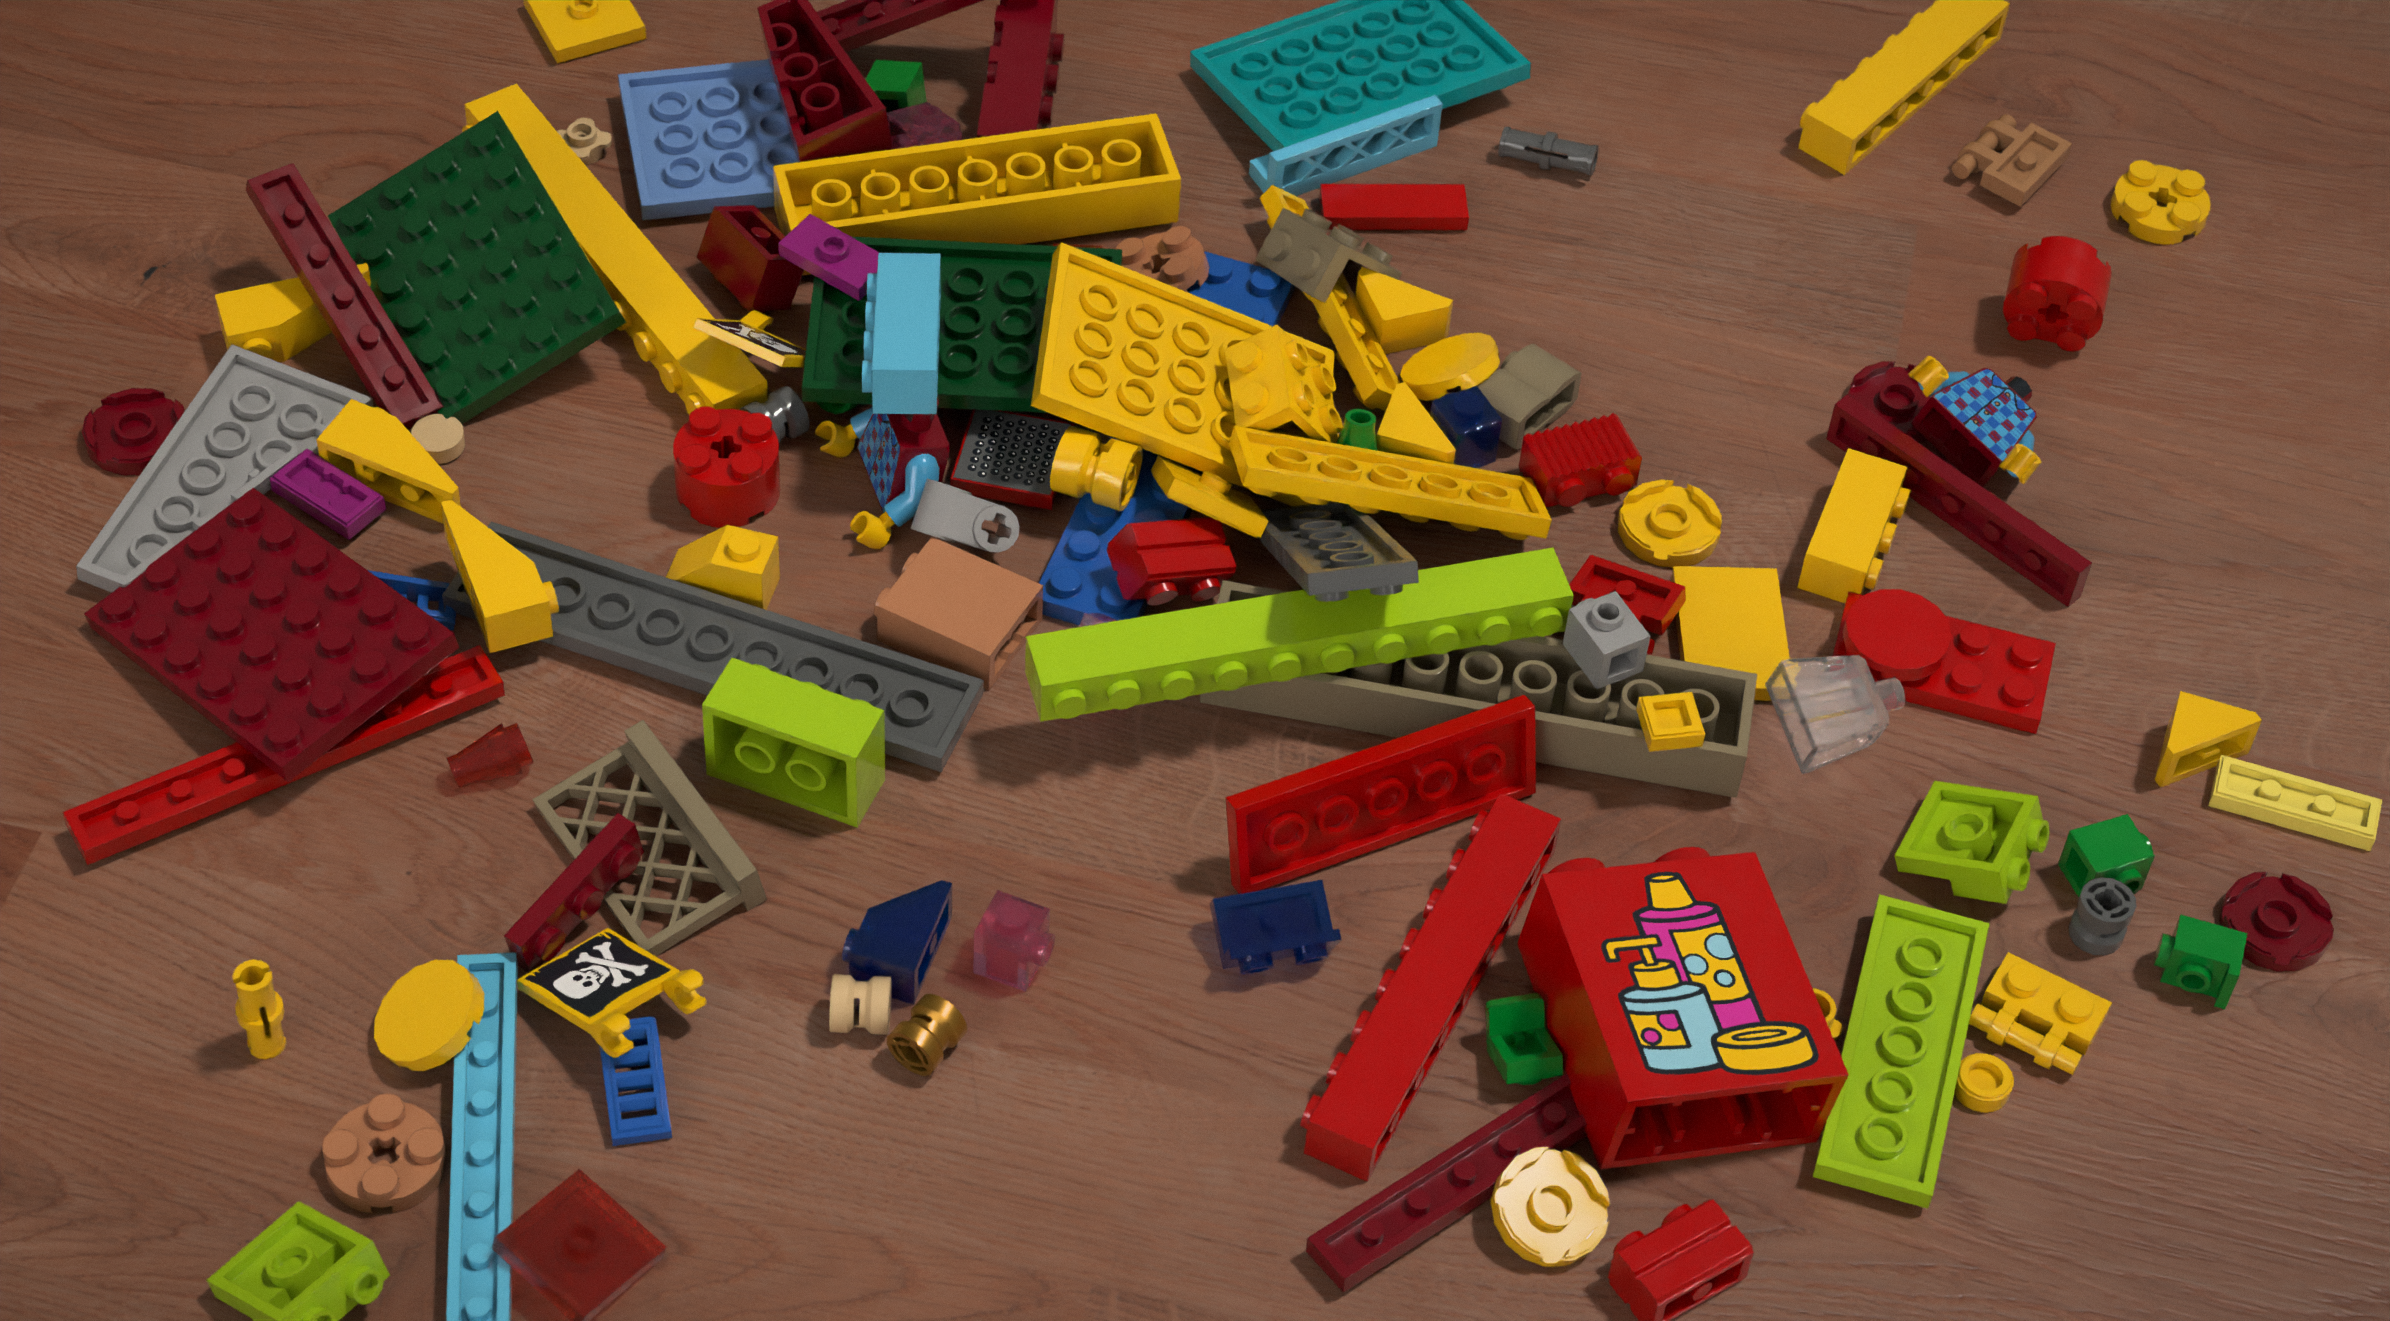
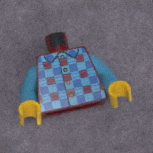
(1977, 420)
(898, 458)

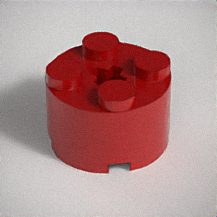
(2057, 292)
(726, 466)

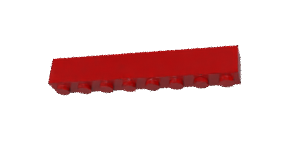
(1430, 988)

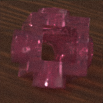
(921, 126)

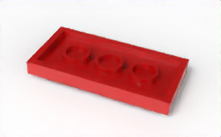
(1984, 675)

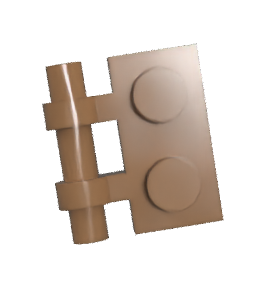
(2022, 166)

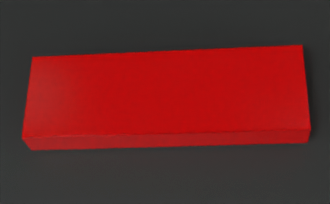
(1395, 206)

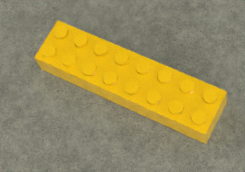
(993, 186)

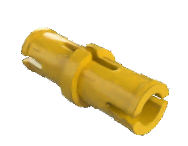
(259, 1009)

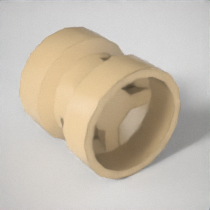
(873, 1009)

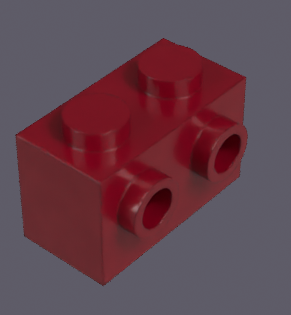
(745, 258)

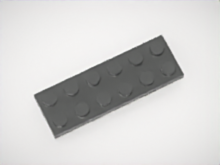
(1337, 551)

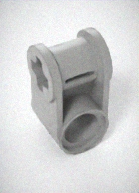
(959, 516)

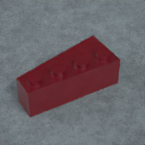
(1021, 68)
(819, 87)

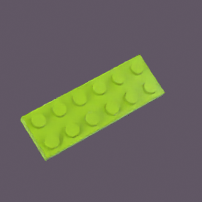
(1903, 1051)

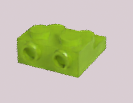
(1975, 840)
(301, 1270)

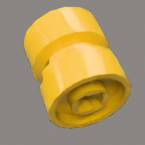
(1089, 466)

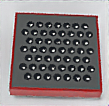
(1008, 457)

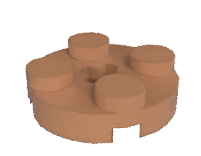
(1172, 252)
(377, 1126)

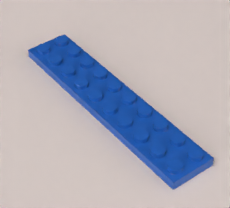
(1080, 571)

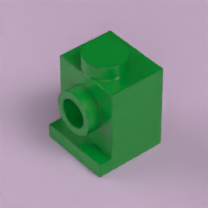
(2202, 958)

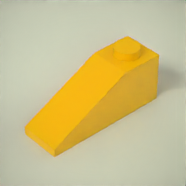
(273, 318)
(387, 459)
(499, 581)

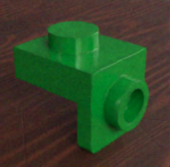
(1519, 1040)

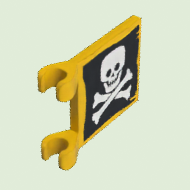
(750, 336)
(604, 981)

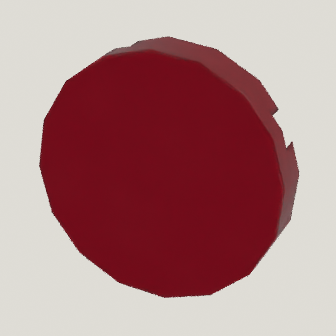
(1890, 395)
(129, 429)
(2283, 919)

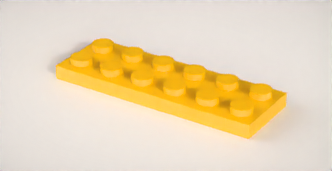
(1388, 482)

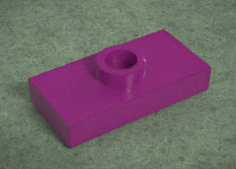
(830, 255)
(327, 494)

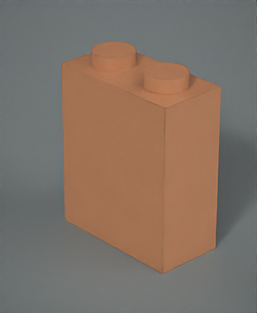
(958, 611)

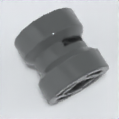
(785, 411)
(2102, 916)

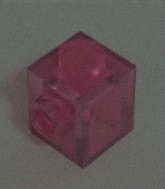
(1012, 940)

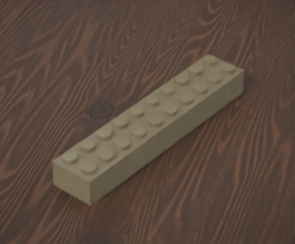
(1573, 719)

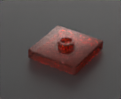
(579, 1247)

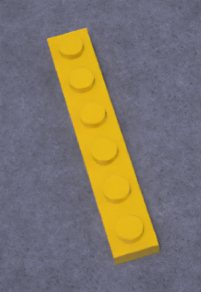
(1344, 322)

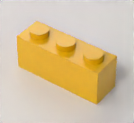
(1855, 527)

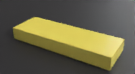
(2295, 803)

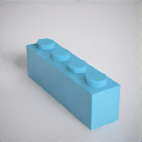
(903, 333)

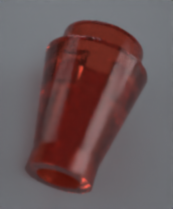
(492, 756)

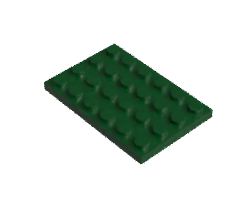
(477, 269)
(987, 325)

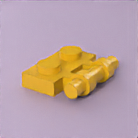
(2045, 1004)

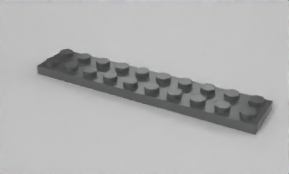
(692, 634)

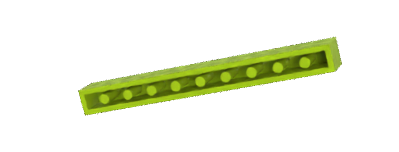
(1294, 635)

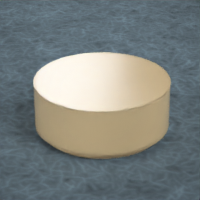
(440, 437)

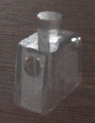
(1831, 706)

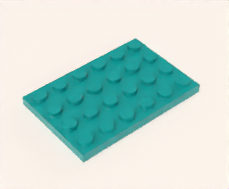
(1356, 64)

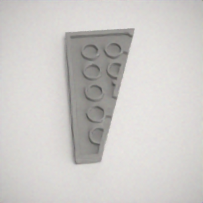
(229, 440)

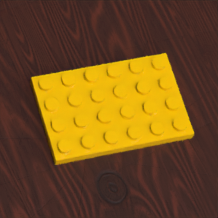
(1145, 362)

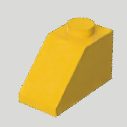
(731, 564)

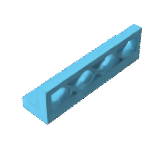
(1350, 149)

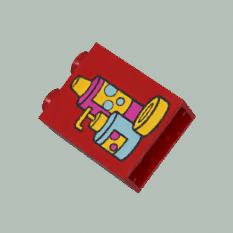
(1679, 1007)

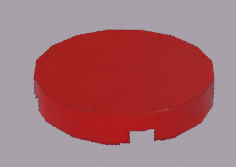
(1898, 633)

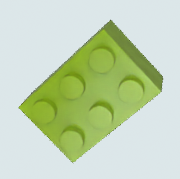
(794, 741)

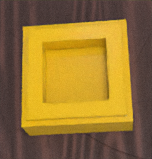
(1670, 721)

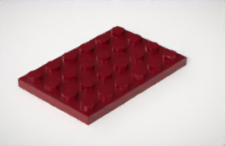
(272, 633)

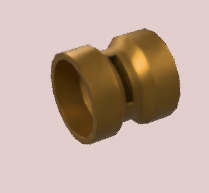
(923, 1038)

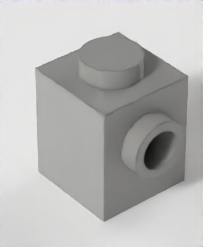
(1606, 639)

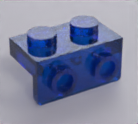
(1274, 926)

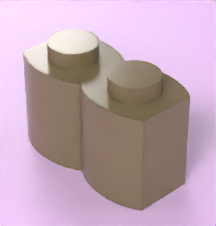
(1530, 392)

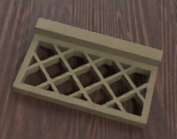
(695, 827)

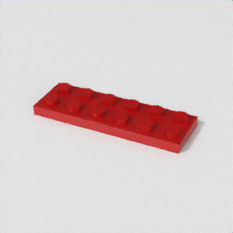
(1380, 795)

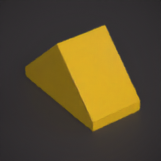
(1402, 313)
(1411, 430)
(2200, 734)

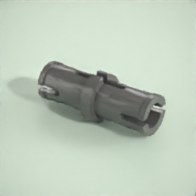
(1518, 145)

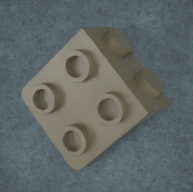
(1314, 256)

